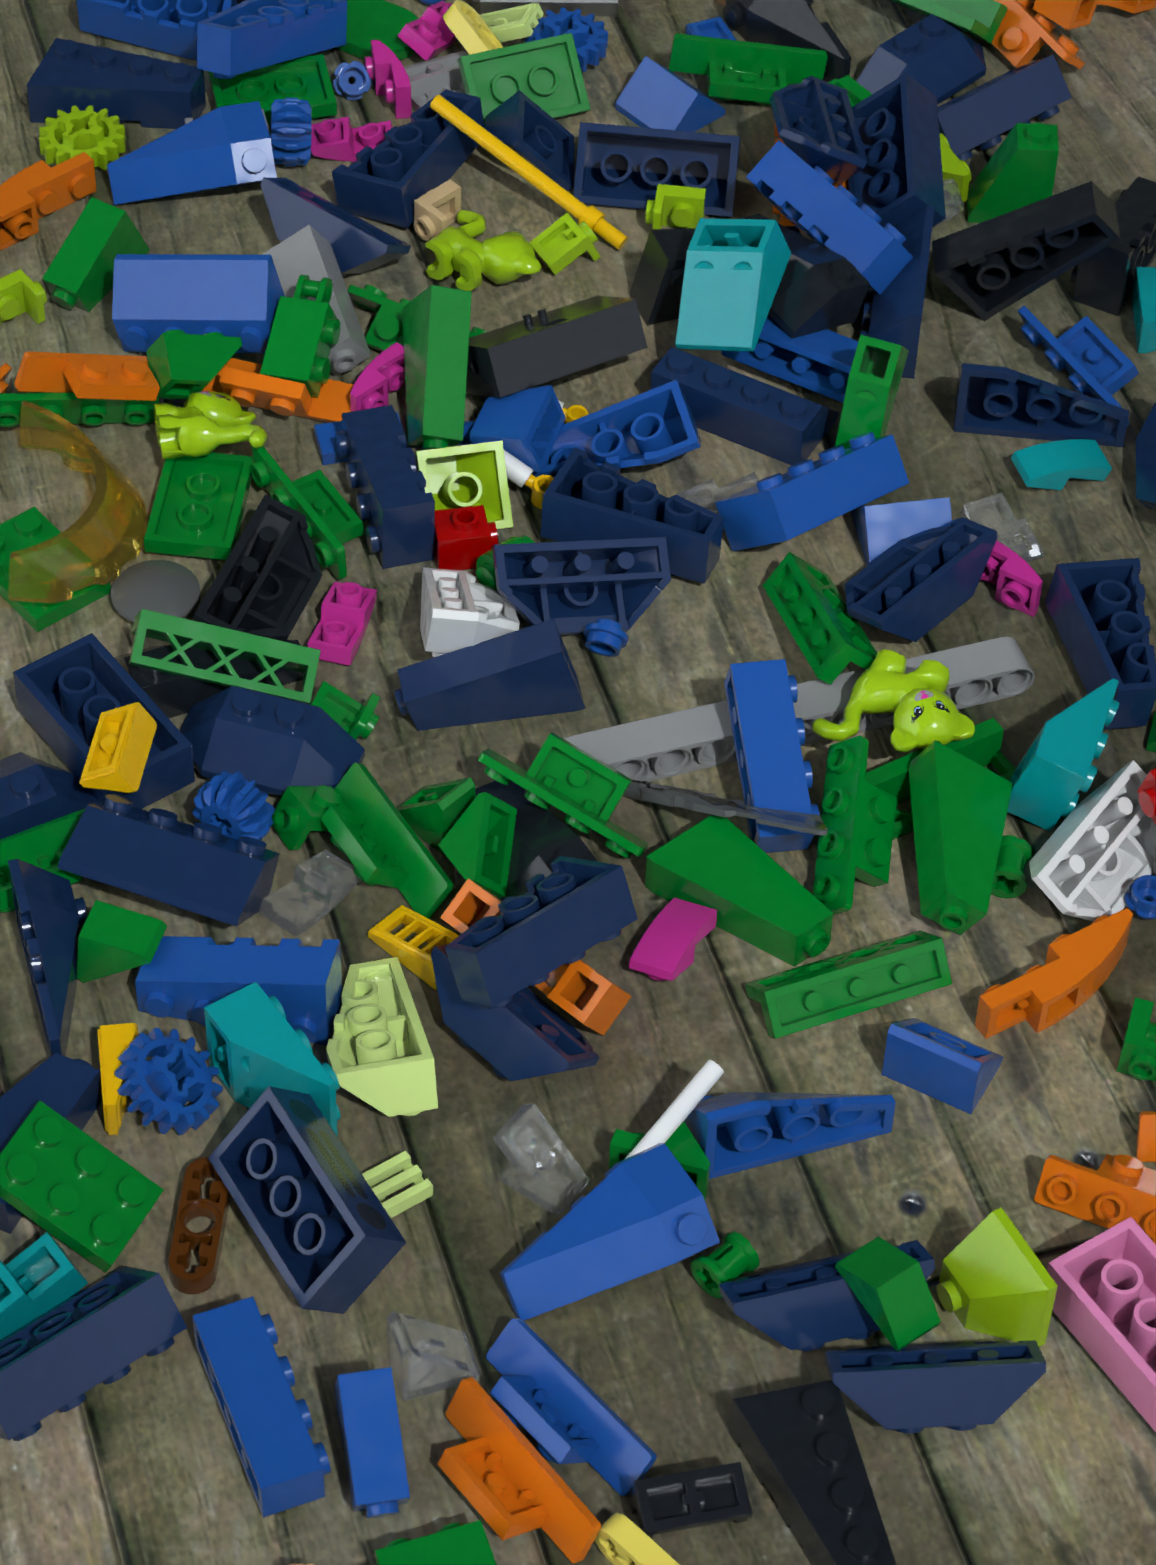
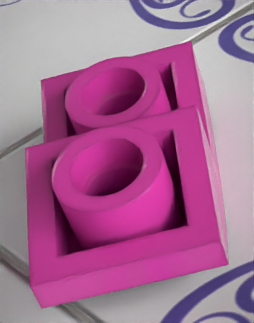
(430, 33)
(389, 78)
(339, 141)
(379, 379)
(1015, 580)
(343, 622)
(671, 939)

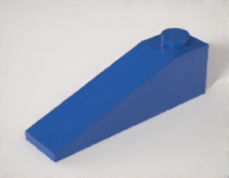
(207, 154)
(631, 432)
(765, 1128)
(623, 1229)

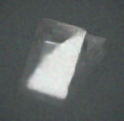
(539, 1161)

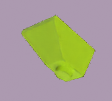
(468, 478)
(998, 1283)

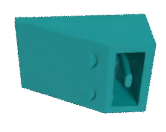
(730, 283)
(1062, 759)
(261, 1049)

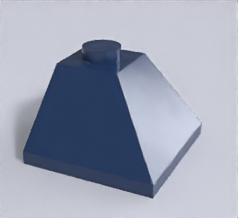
(534, 137)

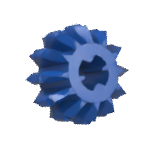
(291, 131)
(234, 806)

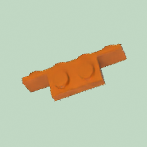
(1025, 33)
(88, 375)
(285, 397)
(1104, 1196)
(510, 1478)

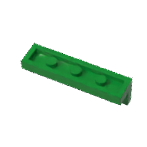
(973, 17)
(818, 618)
(223, 642)
(981, 748)
(851, 983)

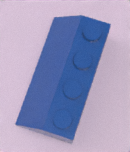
(194, 295)

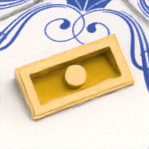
(119, 749)

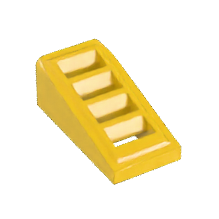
(413, 958)
(112, 1042)

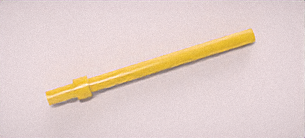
(591, 215)

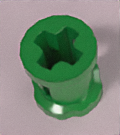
(1009, 873)
(725, 1263)

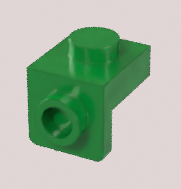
(351, 715)
(301, 812)

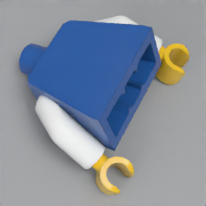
(528, 427)

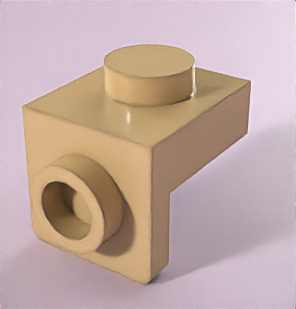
(437, 209)

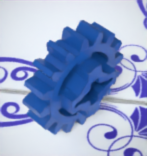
(588, 35)
(168, 1081)

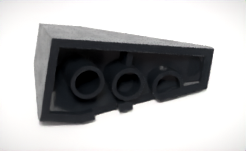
(791, 25)
(816, 288)
(178, 694)
(536, 839)

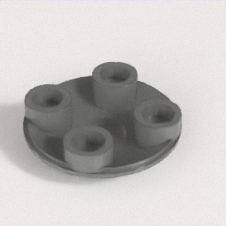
(155, 587)

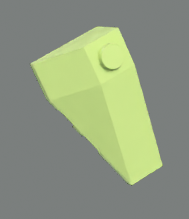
(381, 1043)

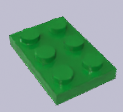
(540, 69)
(296, 78)
(199, 506)
(27, 531)
(74, 1186)

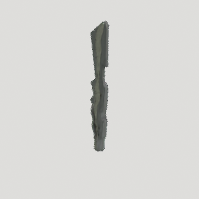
(713, 805)

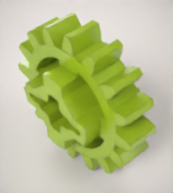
(82, 132)

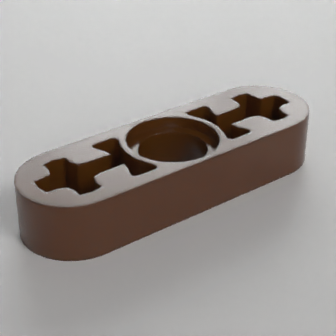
(208, 1243)

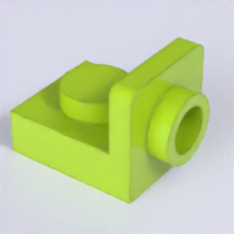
(676, 207)
(564, 243)
(21, 295)

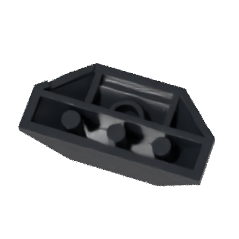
(265, 575)

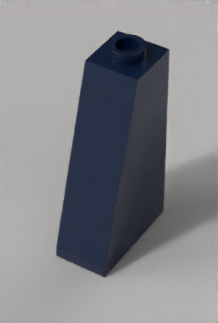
(492, 681)
(61, 1083)

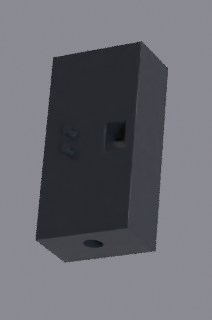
(553, 345)

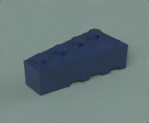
(541, 930)

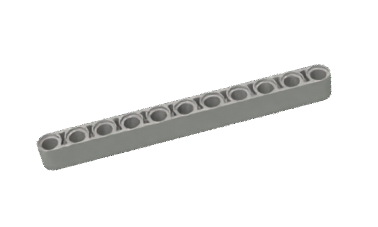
(704, 735)

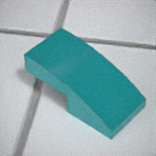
(1054, 462)

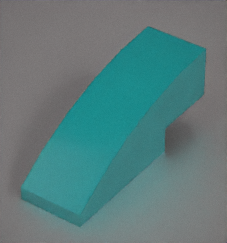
(36, 1283)

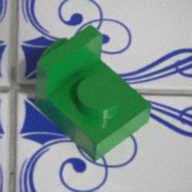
(1139, 1045)

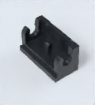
(691, 1499)

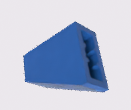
(372, 1441)

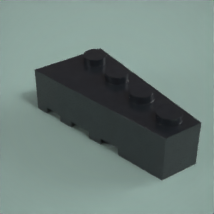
(1025, 248)
(661, 274)
(1108, 276)
(814, 1471)

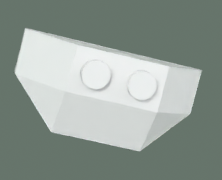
(460, 611)
(1098, 849)

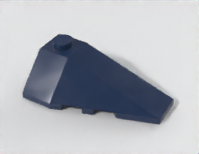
(1022, 406)
(49, 934)

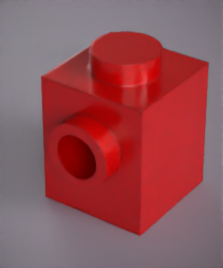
(462, 537)

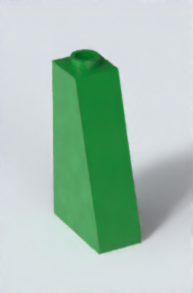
(436, 365)
(957, 834)
(750, 891)

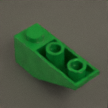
(871, 388)

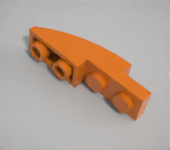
(40, 192)
(1071, 975)

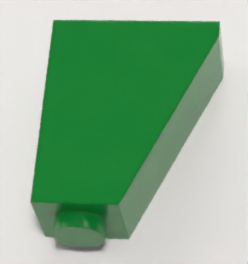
(1016, 173)
(85, 262)

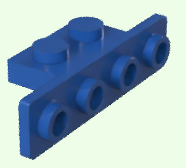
(1086, 354)
(563, 1411)

